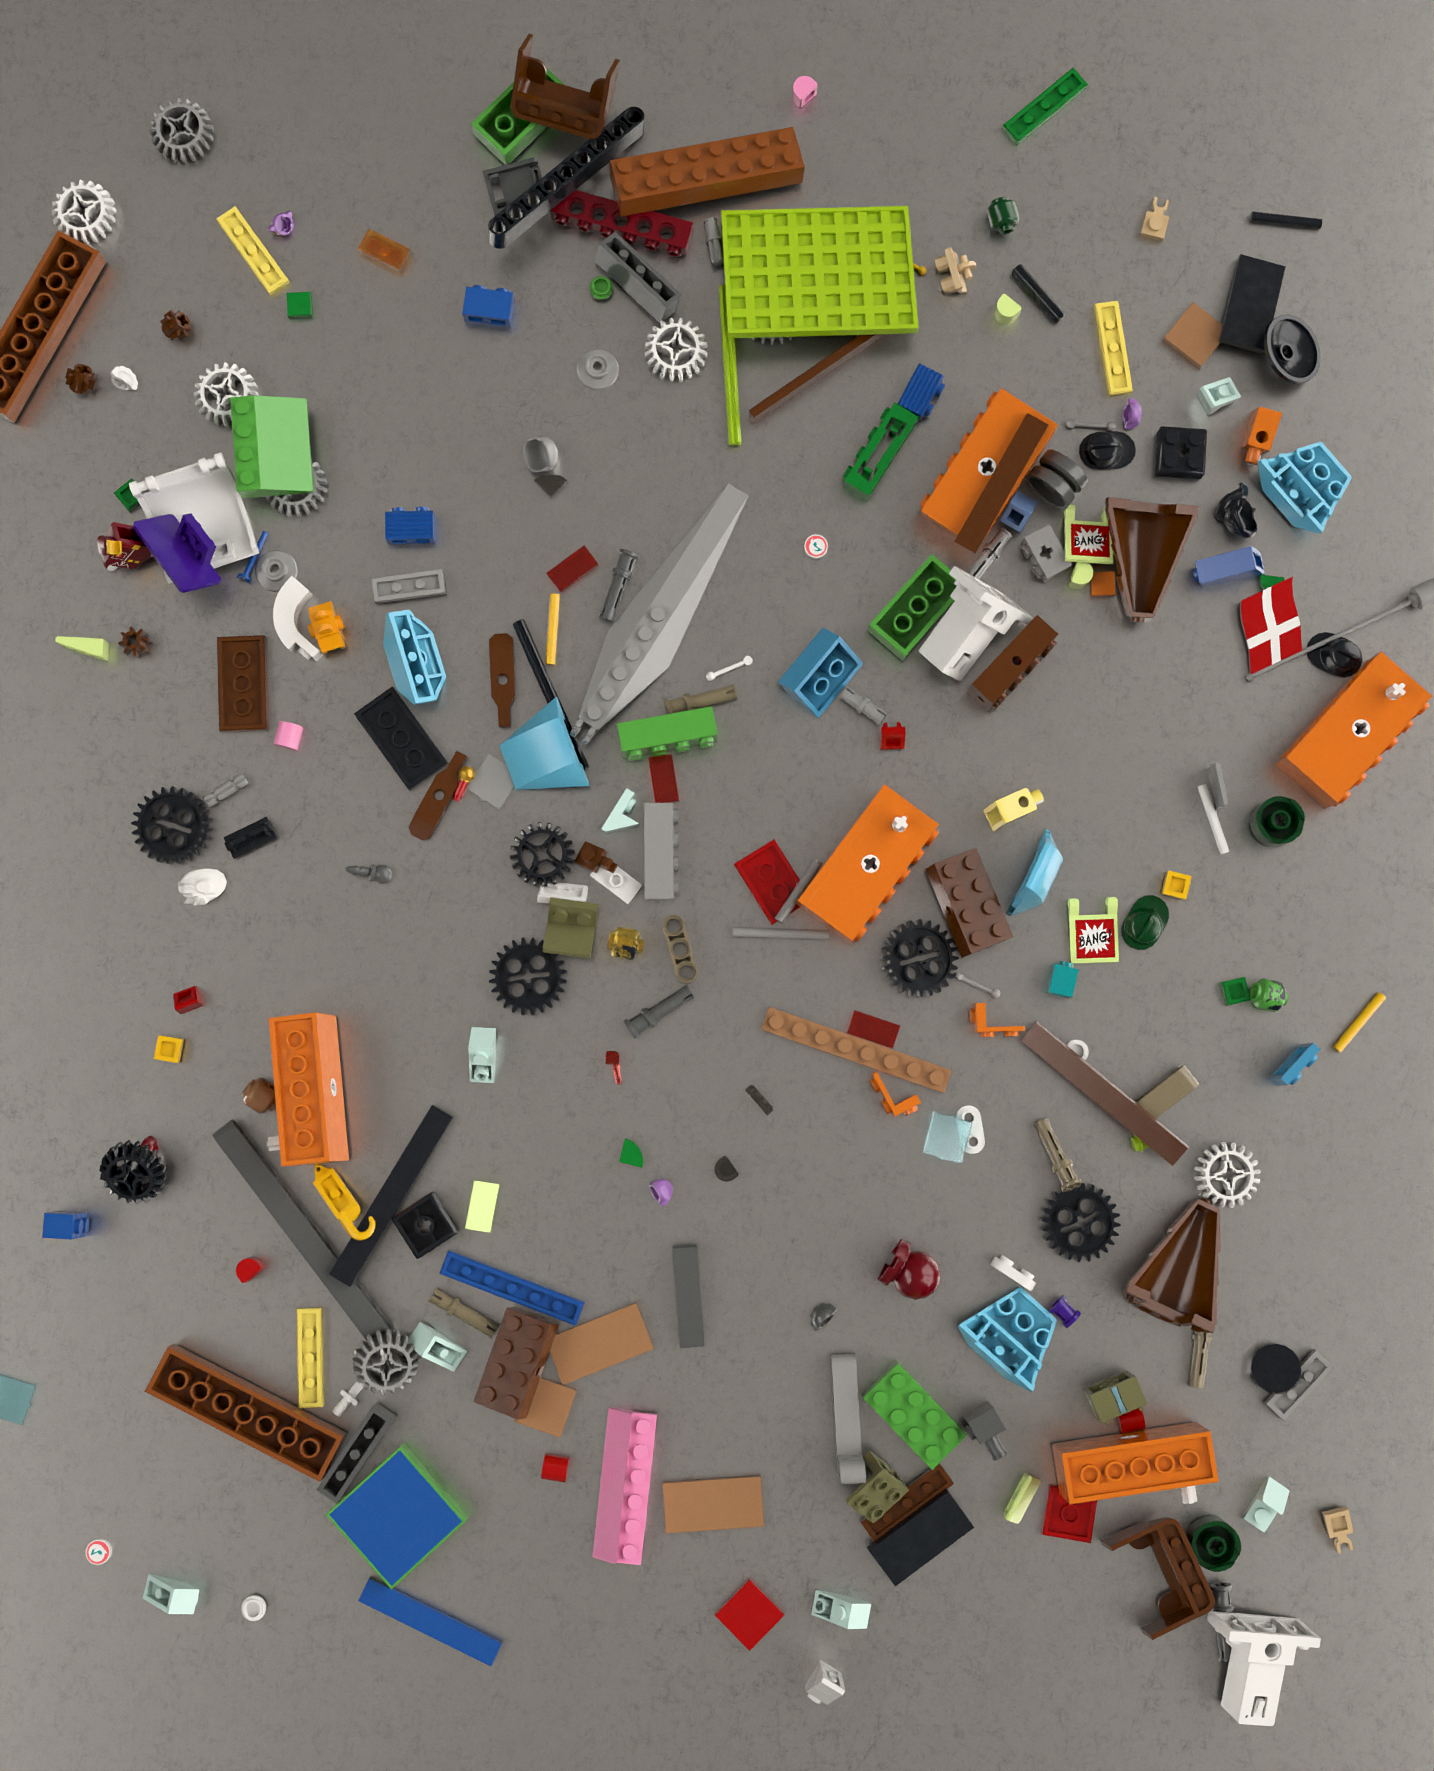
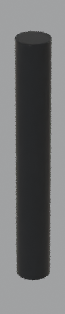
(1286, 220)

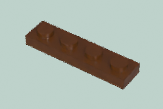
(919, 1493)

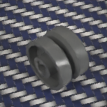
(1057, 479)

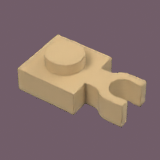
(1155, 222)
(1338, 1525)

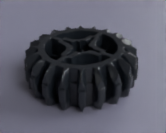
(524, 844)
(128, 1178)

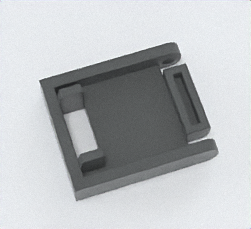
(514, 181)

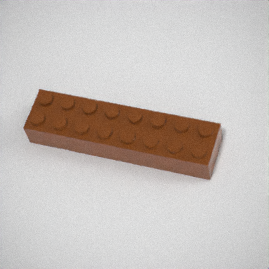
(706, 171)
(43, 317)
(246, 1412)

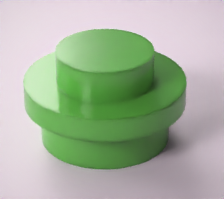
(601, 288)

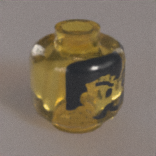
(625, 943)

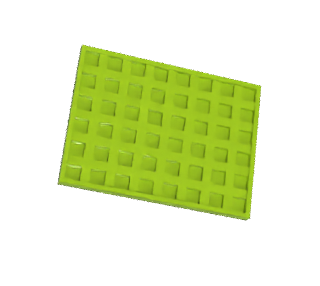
(818, 272)

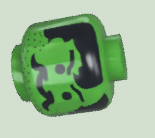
(1269, 995)

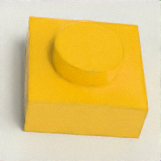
(1176, 885)
(168, 1049)

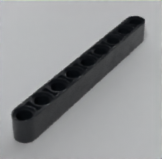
(565, 178)

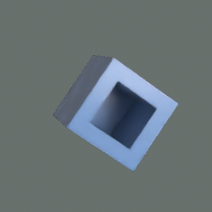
(1018, 511)

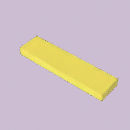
(252, 250)
(1113, 348)
(310, 1357)

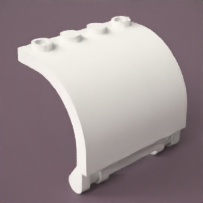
(211, 497)

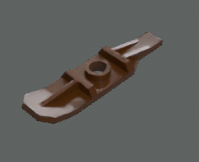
(502, 665)
(431, 809)

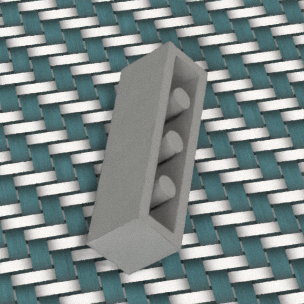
(659, 852)

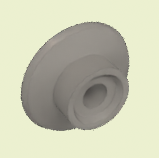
(600, 378)
(274, 581)

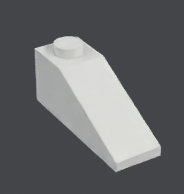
(825, 1684)

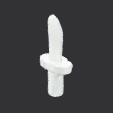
(348, 1398)

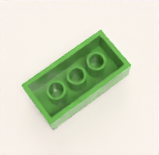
(502, 130)
(915, 608)
(667, 733)
(914, 1414)

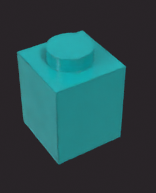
(1062, 979)

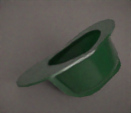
(1145, 922)

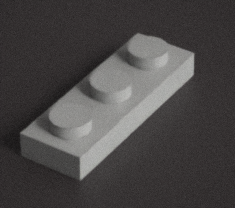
(408, 586)
(1314, 1370)

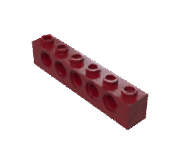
(656, 222)

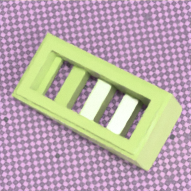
(92, 647)

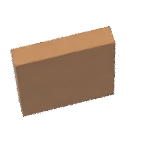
(1195, 335)
(549, 1407)

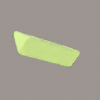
(482, 1206)
(1021, 1498)

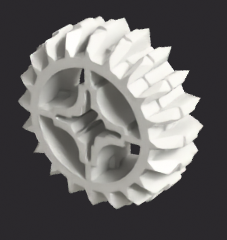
(102, 207)
(667, 348)
(208, 386)
(1248, 1172)

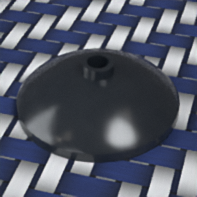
(1292, 349)

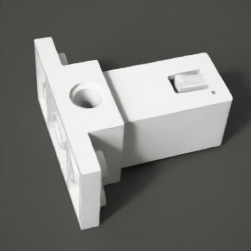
(970, 625)
(1258, 1661)

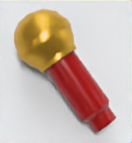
(466, 775)

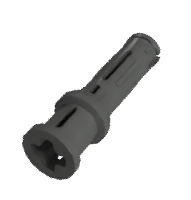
(622, 574)
(648, 1017)
(1221, 1593)

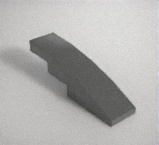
(688, 1296)

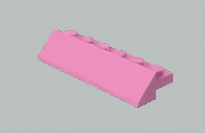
(624, 1486)

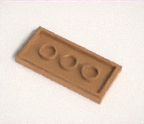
(600, 1343)
(713, 1504)

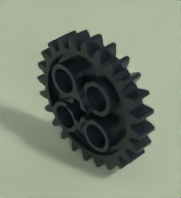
(164, 844)
(925, 979)
(530, 998)
(1089, 1242)

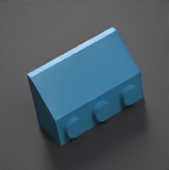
(821, 672)

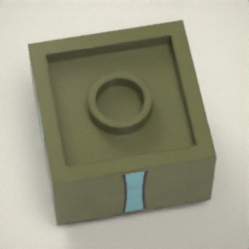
(1114, 1397)

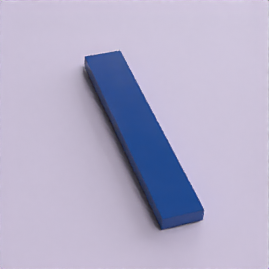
(512, 1287)
(430, 1621)

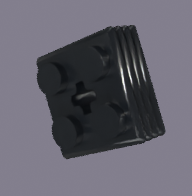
(1170, 463)
(410, 1219)

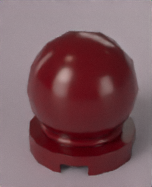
(913, 1273)

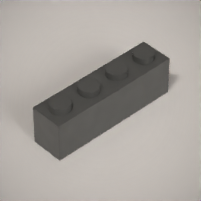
(637, 277)
(356, 1452)

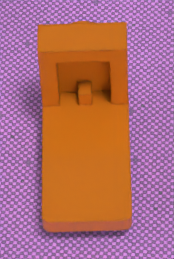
(978, 1016)
(906, 1106)

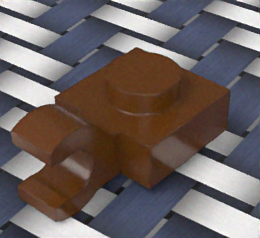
(593, 857)

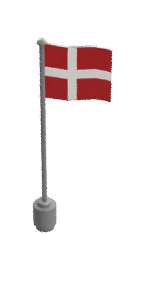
(1275, 629)

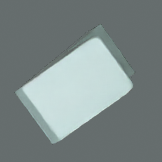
(1217, 395)
(617, 820)
(1266, 1503)

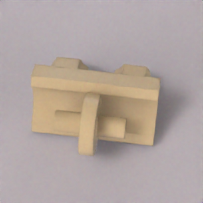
(950, 262)

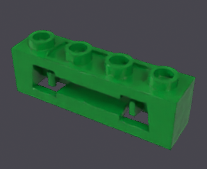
(900, 419)

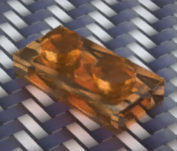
(384, 250)

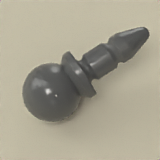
(381, 873)

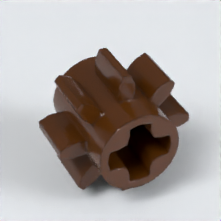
(175, 325)
(80, 379)
(136, 649)

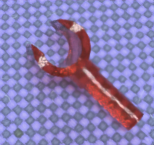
(612, 1057)

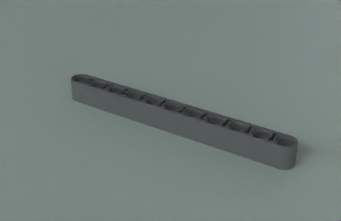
(298, 1227)

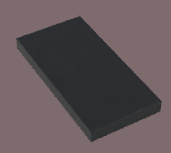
(1251, 303)
(401, 738)
(920, 1537)

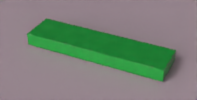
(1044, 106)

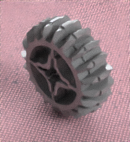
(188, 115)
(285, 503)
(368, 1358)

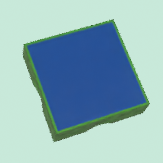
(397, 1516)

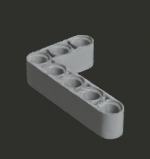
(847, 1419)

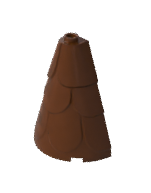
(1146, 550)
(1182, 1271)

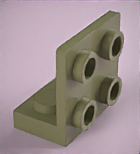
(570, 928)
(879, 1491)

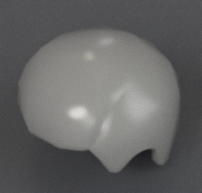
(540, 454)

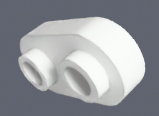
(976, 1129)
(1005, 1266)

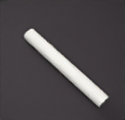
(1213, 819)

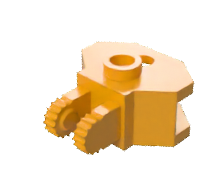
(326, 627)

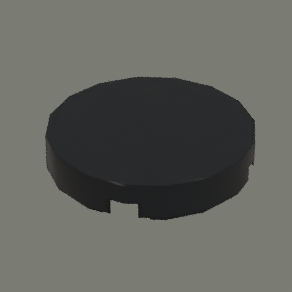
(1276, 1369)

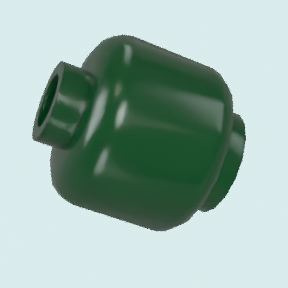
(1003, 215)

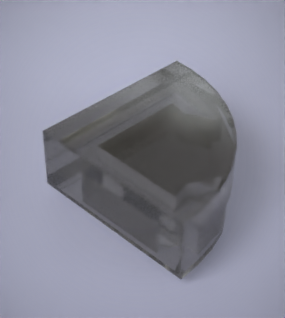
(551, 483)
(759, 1099)

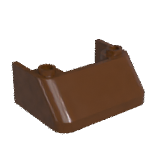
(558, 104)
(1189, 1591)

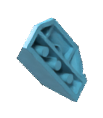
(413, 657)

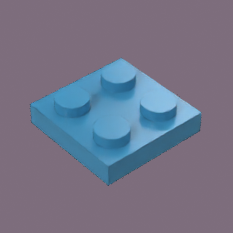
(1290, 1070)

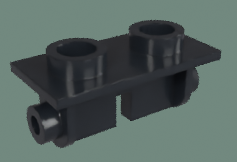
(249, 837)

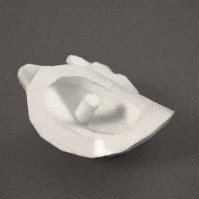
(202, 886)

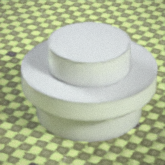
(253, 1608)

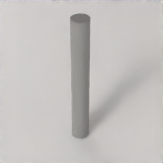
(798, 891)

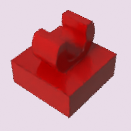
(892, 737)

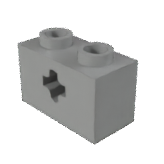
(1045, 541)

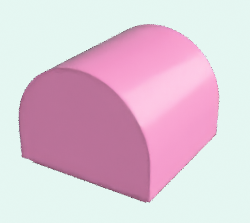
(804, 90)
(288, 735)

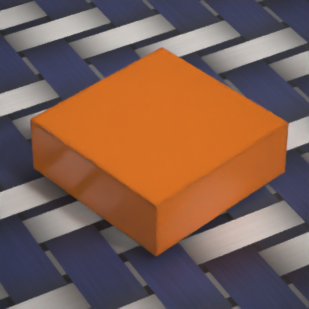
(1103, 584)

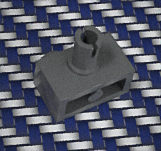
(984, 1426)

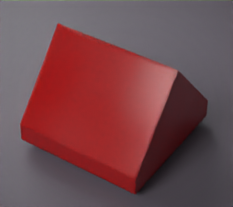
(187, 1000)

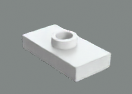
(618, 883)
(562, 891)

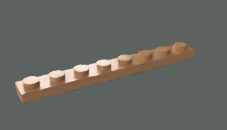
(856, 1050)

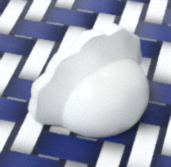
(124, 378)

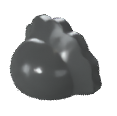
(822, 1315)

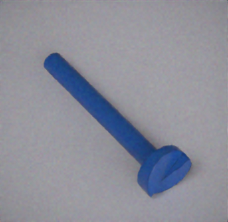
(245, 576)

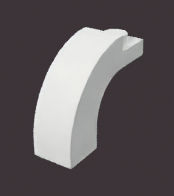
(286, 610)

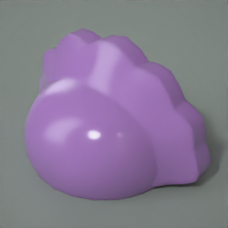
(282, 223)
(1132, 414)
(661, 1191)

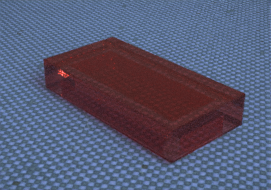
(572, 569)
(663, 779)
(873, 1029)

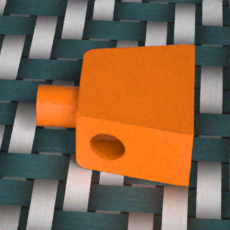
(1262, 423)

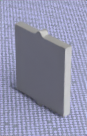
(492, 782)
(1217, 786)

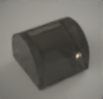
(725, 1170)

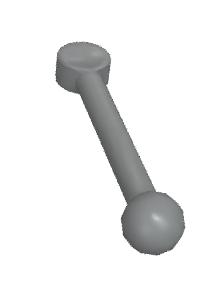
(1070, 424)
(995, 993)

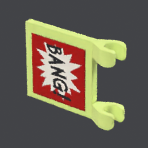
(1087, 539)
(1093, 936)

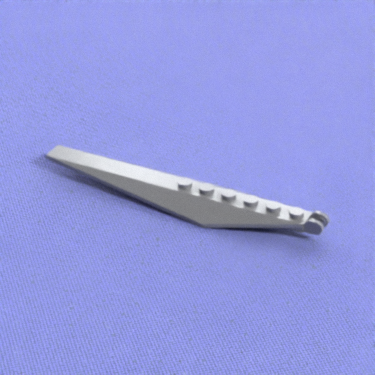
(655, 622)

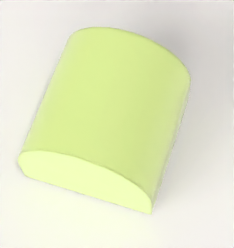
(1006, 310)
(1081, 575)

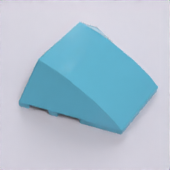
(1304, 485)
(543, 753)
(1039, 876)
(1011, 1336)

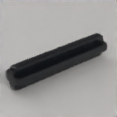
(1038, 293)

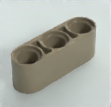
(679, 937)
(1168, 1092)

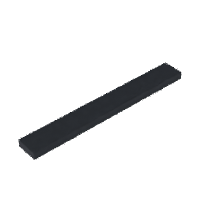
(392, 1194)

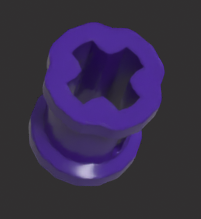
(1064, 1311)

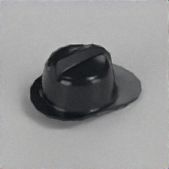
(1107, 450)
(1338, 657)

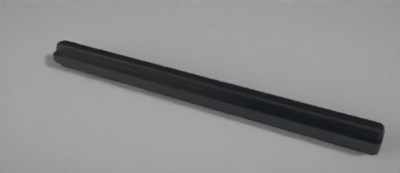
(544, 680)

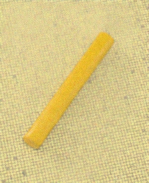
(552, 629)
(1359, 1022)

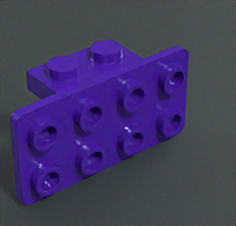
(180, 550)

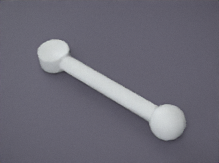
(746, 661)

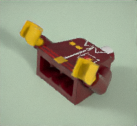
(122, 547)

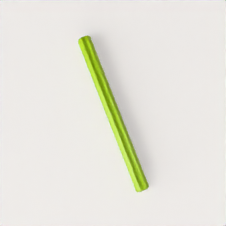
(730, 376)

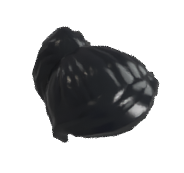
(1237, 512)

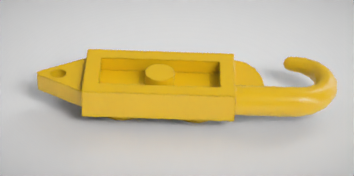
(340, 1201)

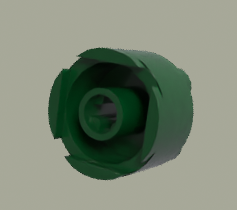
(1289, 828)
(1225, 1549)

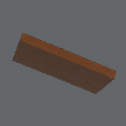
(242, 683)

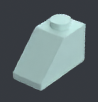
(436, 1347)
(171, 1594)

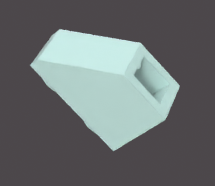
(482, 1054)
(841, 1609)

